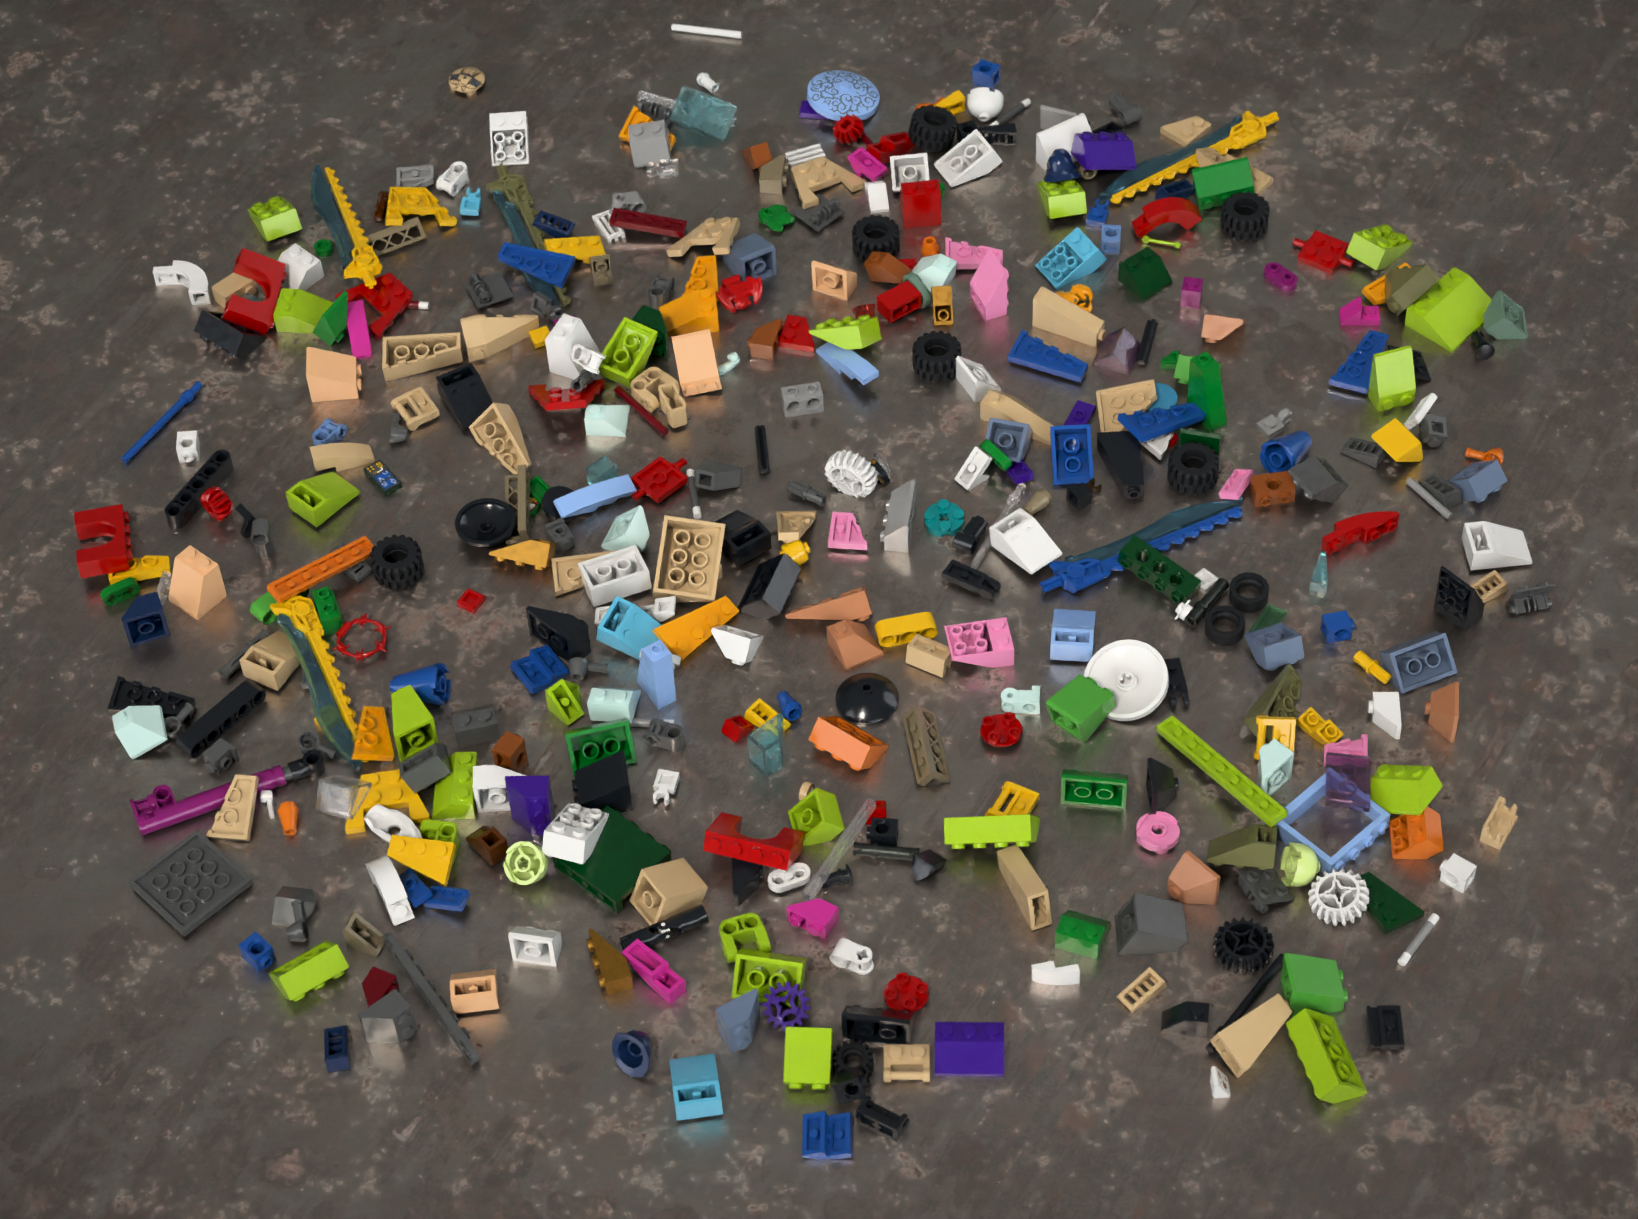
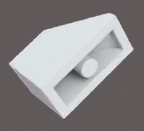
(1386, 712)

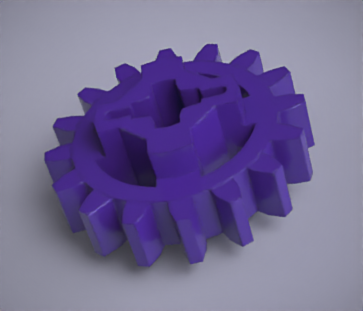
(791, 996)

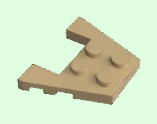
(821, 174)
(708, 233)

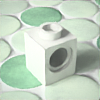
(188, 446)
(1457, 872)

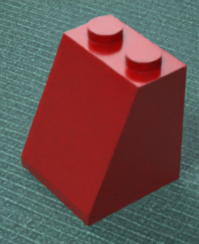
(920, 204)

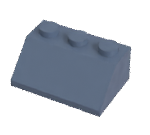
(1419, 661)

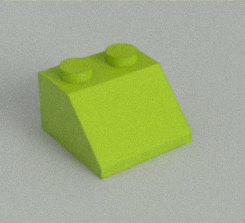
(817, 817)

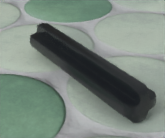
(1146, 342)
(762, 450)

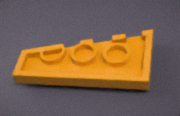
(692, 629)

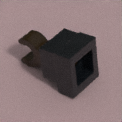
(1081, 495)

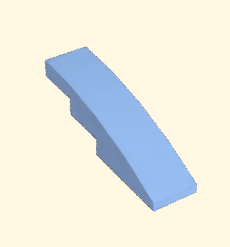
(848, 362)
(594, 495)

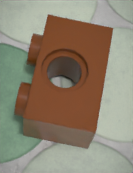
(1272, 489)
(511, 753)

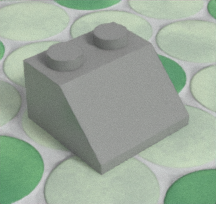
(649, 142)

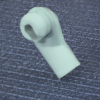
(733, 361)

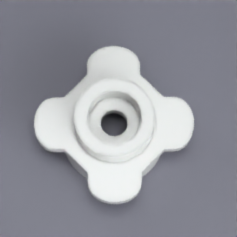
(1183, 610)

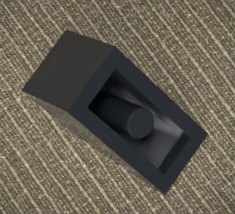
(745, 879)
(1186, 1019)

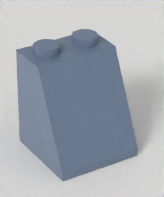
(751, 257)

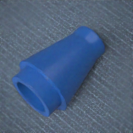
(789, 706)

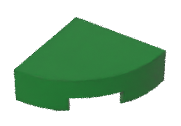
(1170, 360)

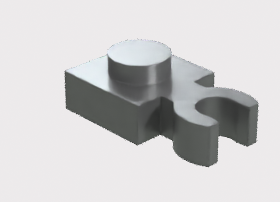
(542, 306)

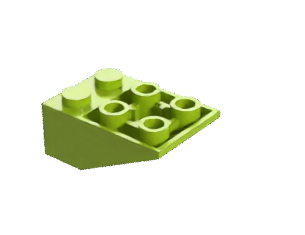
(1062, 198)
(275, 218)
(1378, 246)
(849, 332)
(320, 497)

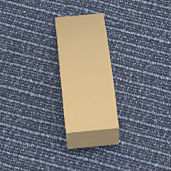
(341, 455)

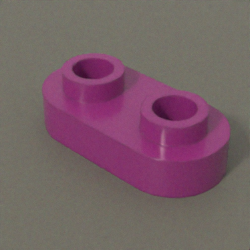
(1280, 276)

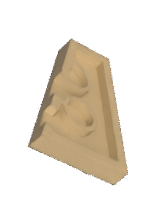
(793, 524)
(237, 811)

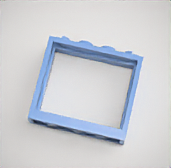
(1351, 849)

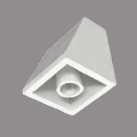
(560, 341)

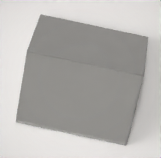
(1051, 116)

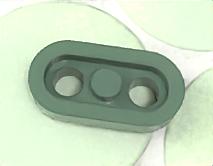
(915, 280)

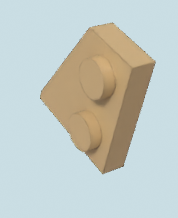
(1186, 130)

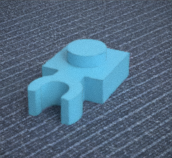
(471, 204)

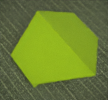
(565, 701)

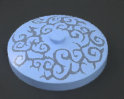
(842, 93)

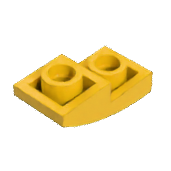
(1317, 728)

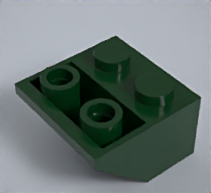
(653, 319)

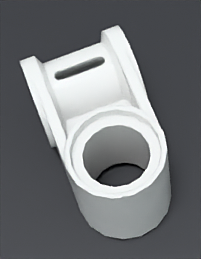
(453, 178)
(587, 358)
(851, 956)

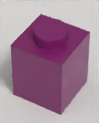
(1191, 292)

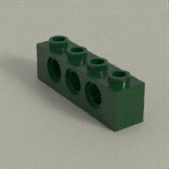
(1154, 561)

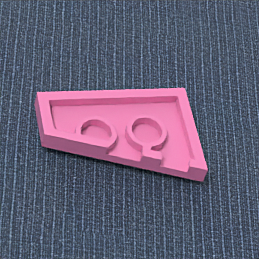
(968, 256)

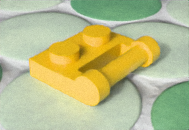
(1282, 730)
(1021, 803)

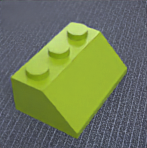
(1404, 788)
(455, 793)
(309, 970)
(765, 970)

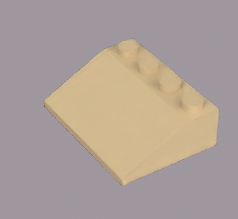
(688, 560)

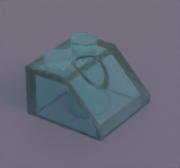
(767, 746)

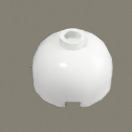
(985, 103)

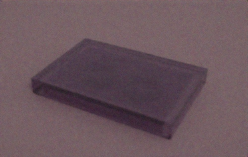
(1347, 782)

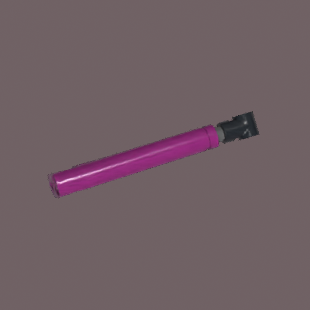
(161, 809)

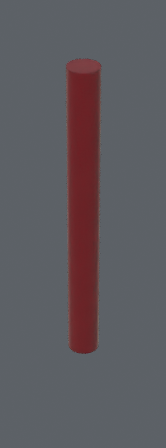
(641, 410)

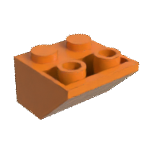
(1416, 835)

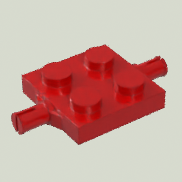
(1323, 252)
(659, 479)

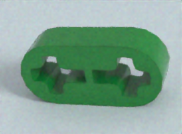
(998, 456)
(120, 591)

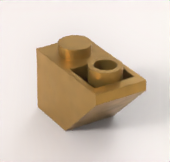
(942, 305)

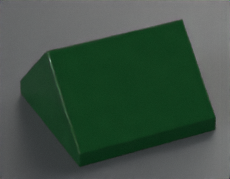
(1210, 438)

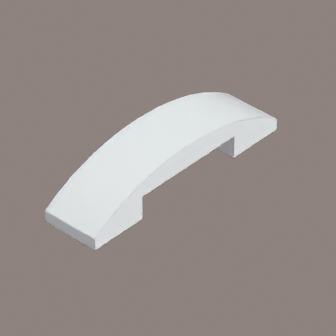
(660, 611)

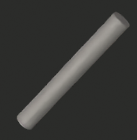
(1429, 498)

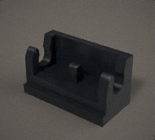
(881, 1119)

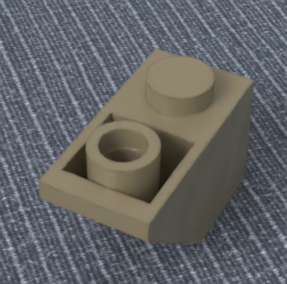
(773, 176)
(601, 269)

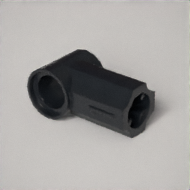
(969, 538)

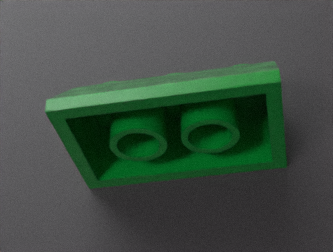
(1219, 181)
(599, 741)
(1094, 788)

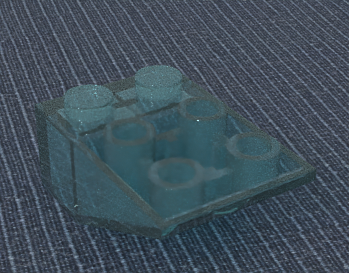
(702, 113)

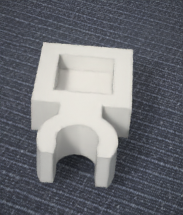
(665, 784)

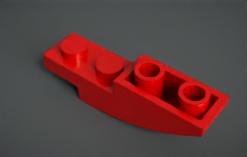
(1364, 527)

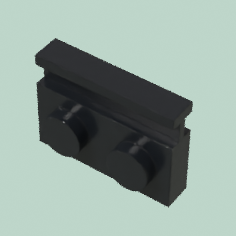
(1385, 1027)

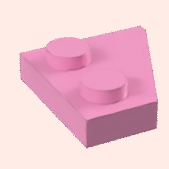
(845, 532)
(1346, 746)

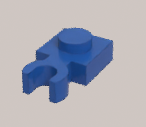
(1098, 215)

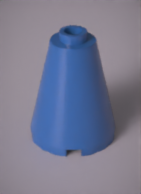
(1285, 451)
(428, 683)

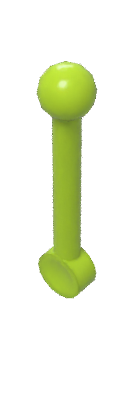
(1145, 239)

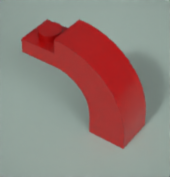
(1164, 211)

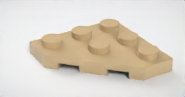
(1124, 400)

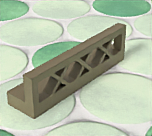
(389, 232)
(523, 504)
(922, 744)

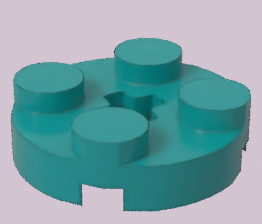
(944, 509)

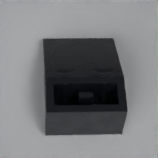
(464, 394)
(744, 537)
(1457, 600)

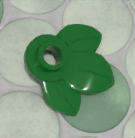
(775, 217)

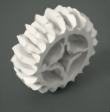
(851, 473)
(1324, 896)

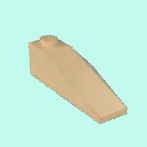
(490, 335)
(1008, 407)
(501, 434)

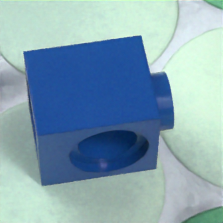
(986, 74)
(1337, 626)
(253, 945)

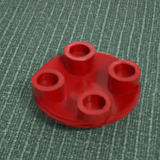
(1001, 729)
(906, 993)

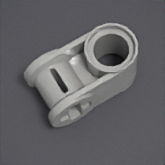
(628, 201)

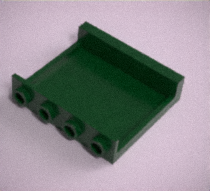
(615, 861)

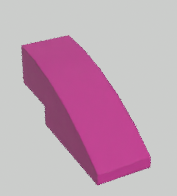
(358, 330)
(654, 971)

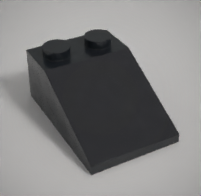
(561, 631)

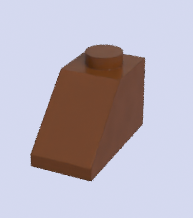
(757, 155)
(885, 268)
(765, 340)

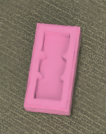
(1236, 484)

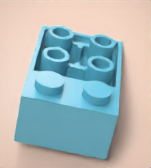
(1071, 260)
(627, 628)
(696, 1087)

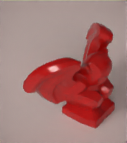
(738, 291)

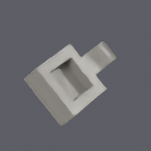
(1273, 426)

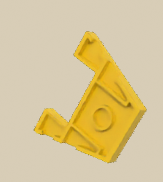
(415, 201)
(390, 792)

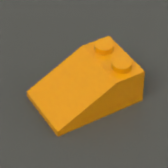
(691, 313)

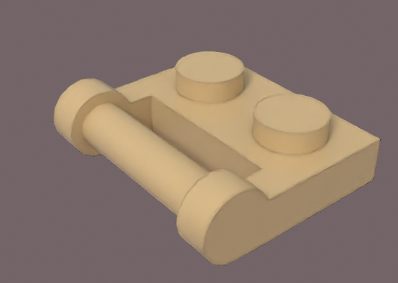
(420, 404)
(906, 1057)

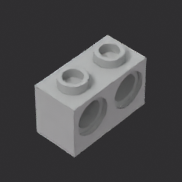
(802, 399)

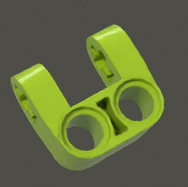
(441, 831)
(742, 934)

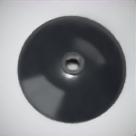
(485, 522)
(867, 706)

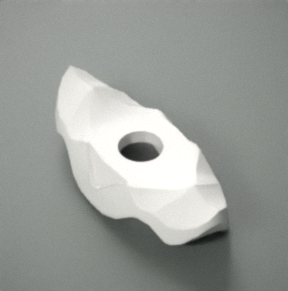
(383, 819)

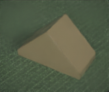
(362, 935)

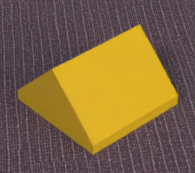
(1399, 442)

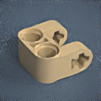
(646, 386)

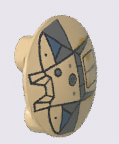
(466, 80)

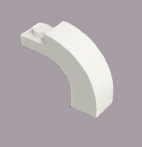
(188, 275)
(391, 889)

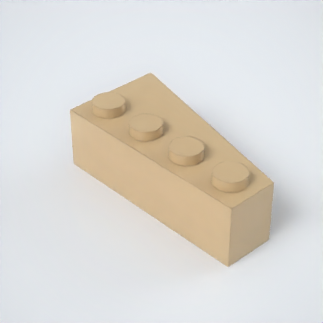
(419, 353)

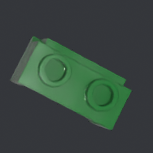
(327, 609)

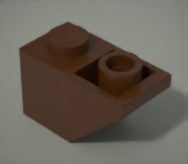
(489, 844)

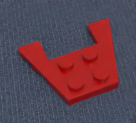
(387, 297)
(561, 398)

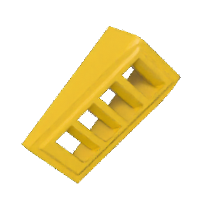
(954, 103)
(765, 709)

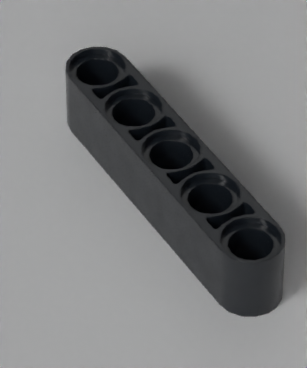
(188, 501)
(221, 718)

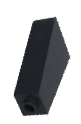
(1123, 460)

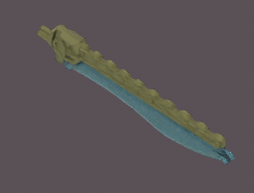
(517, 196)

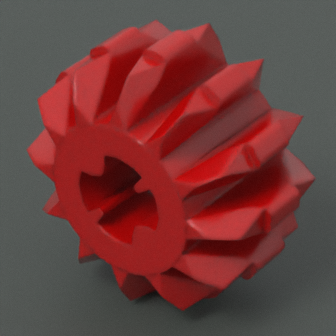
(848, 129)
(217, 503)

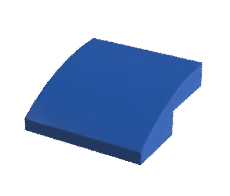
(539, 669)
(827, 1136)

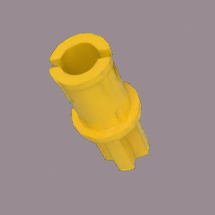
(1371, 666)

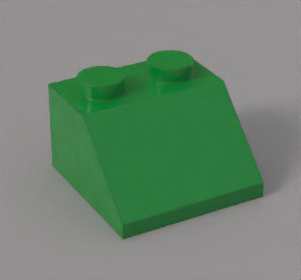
(1081, 934)

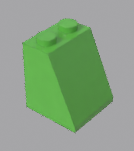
(1080, 707)
(1312, 984)

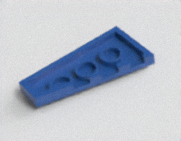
(540, 263)
(1039, 356)
(1357, 369)
(1161, 421)

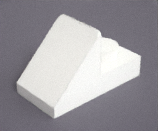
(877, 196)
(974, 469)

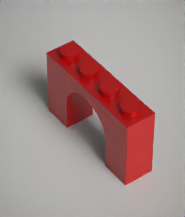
(269, 275)
(112, 556)
(778, 852)

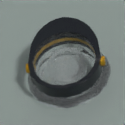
(885, 474)

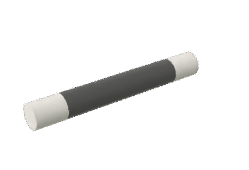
(1014, 111)
(693, 494)

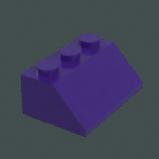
(1104, 151)
(531, 802)
(969, 1049)

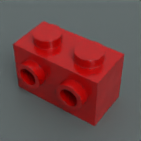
(898, 301)

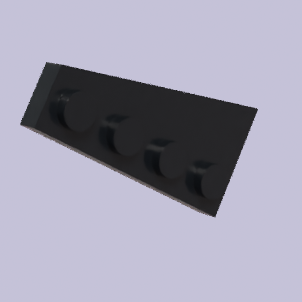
(135, 694)

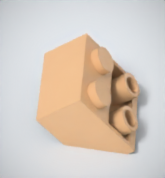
(474, 991)

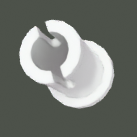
(704, 80)

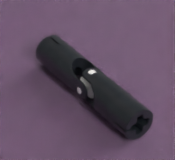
(668, 928)

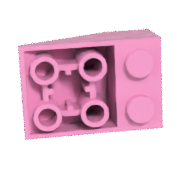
(990, 287)
(981, 643)

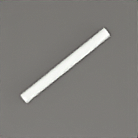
(707, 31)

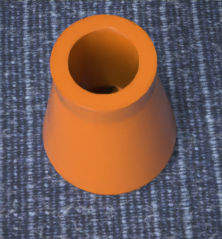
(288, 816)

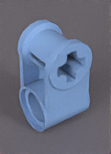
(329, 432)

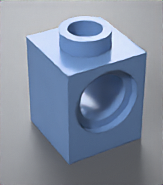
(1110, 239)

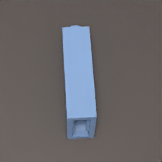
(657, 674)

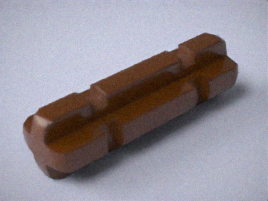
(381, 206)

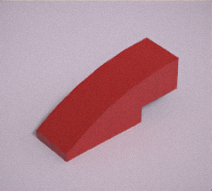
(890, 145)

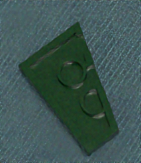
(1388, 906)

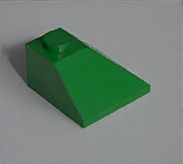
(333, 321)

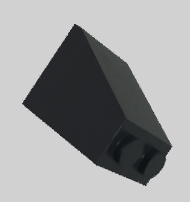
(604, 784)

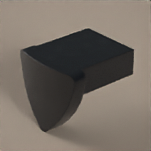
(247, 525)
(926, 863)

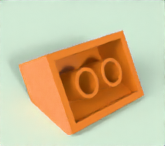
(847, 742)

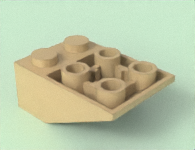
(270, 661)

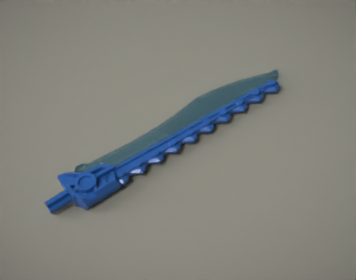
(1092, 566)

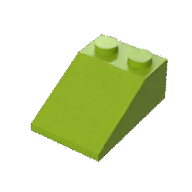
(298, 311)
(627, 352)
(1392, 379)

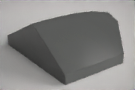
(283, 911)

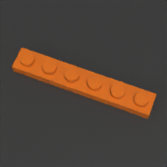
(320, 569)

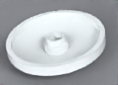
(1134, 676)

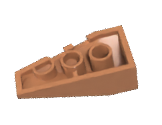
(848, 605)

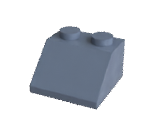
(1010, 437)
(1479, 480)
(1275, 646)
(739, 1020)

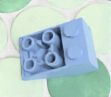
(1072, 635)

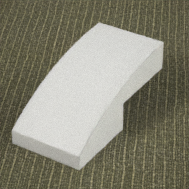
(1048, 974)

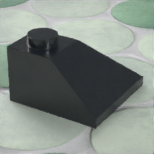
(1160, 785)

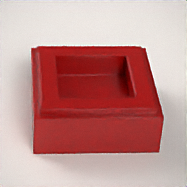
(471, 601)

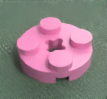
(1157, 842)

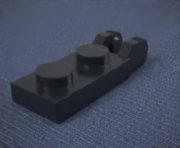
(971, 579)
(1177, 683)

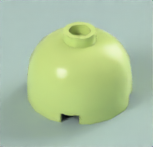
(525, 863)
(1299, 865)

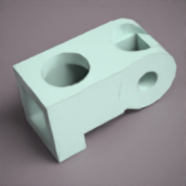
(1021, 700)

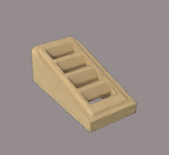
(1492, 577)
(1148, 974)

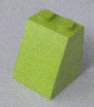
(412, 723)
(808, 1057)

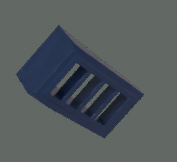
(1175, 190)
(561, 223)
(336, 1050)

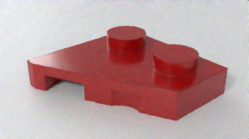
(796, 334)

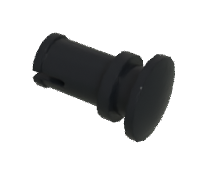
(1483, 348)
(839, 877)

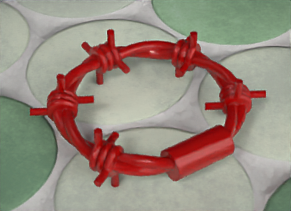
(362, 620)

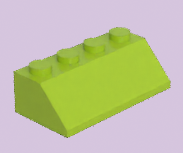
(991, 830)
(1325, 1056)

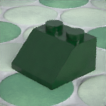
(1144, 273)

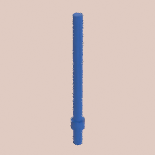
(186, 397)

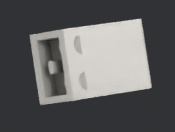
(509, 138)
(1023, 541)
(1494, 546)
(574, 833)

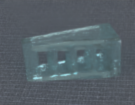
(1318, 582)

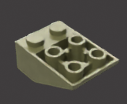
(1245, 847)

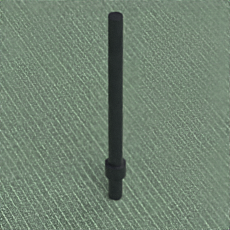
(1250, 998)

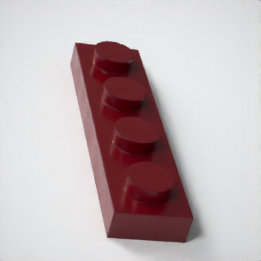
(648, 223)

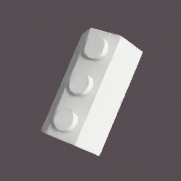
(1059, 137)
(615, 575)

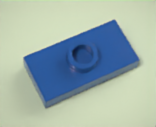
(415, 888)
(447, 898)

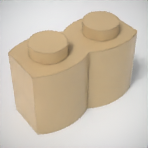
(672, 404)

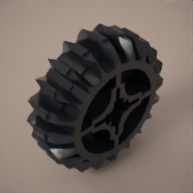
(1246, 953)

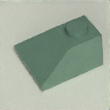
(1505, 318)

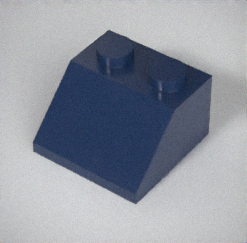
(145, 620)

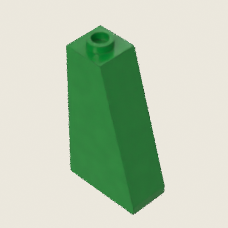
(1206, 390)

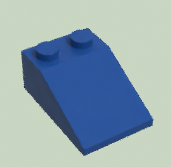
(1071, 454)

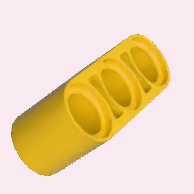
(904, 628)

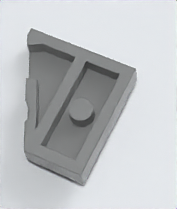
(415, 176)

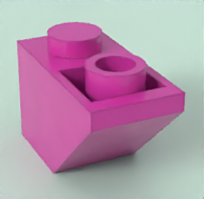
(814, 916)

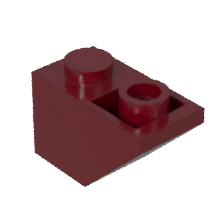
(378, 984)

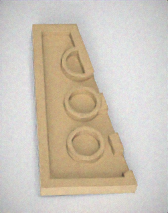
(567, 574)

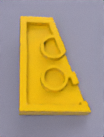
(579, 247)
(423, 855)

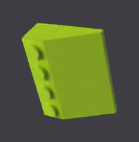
(1449, 310)

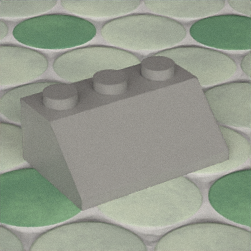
(900, 518)

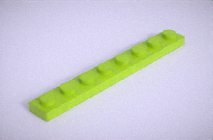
(1222, 771)

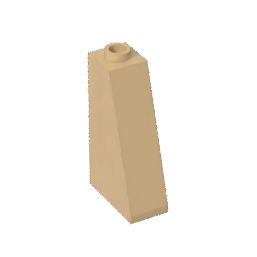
(1066, 319)
(1026, 887)
(1249, 1035)

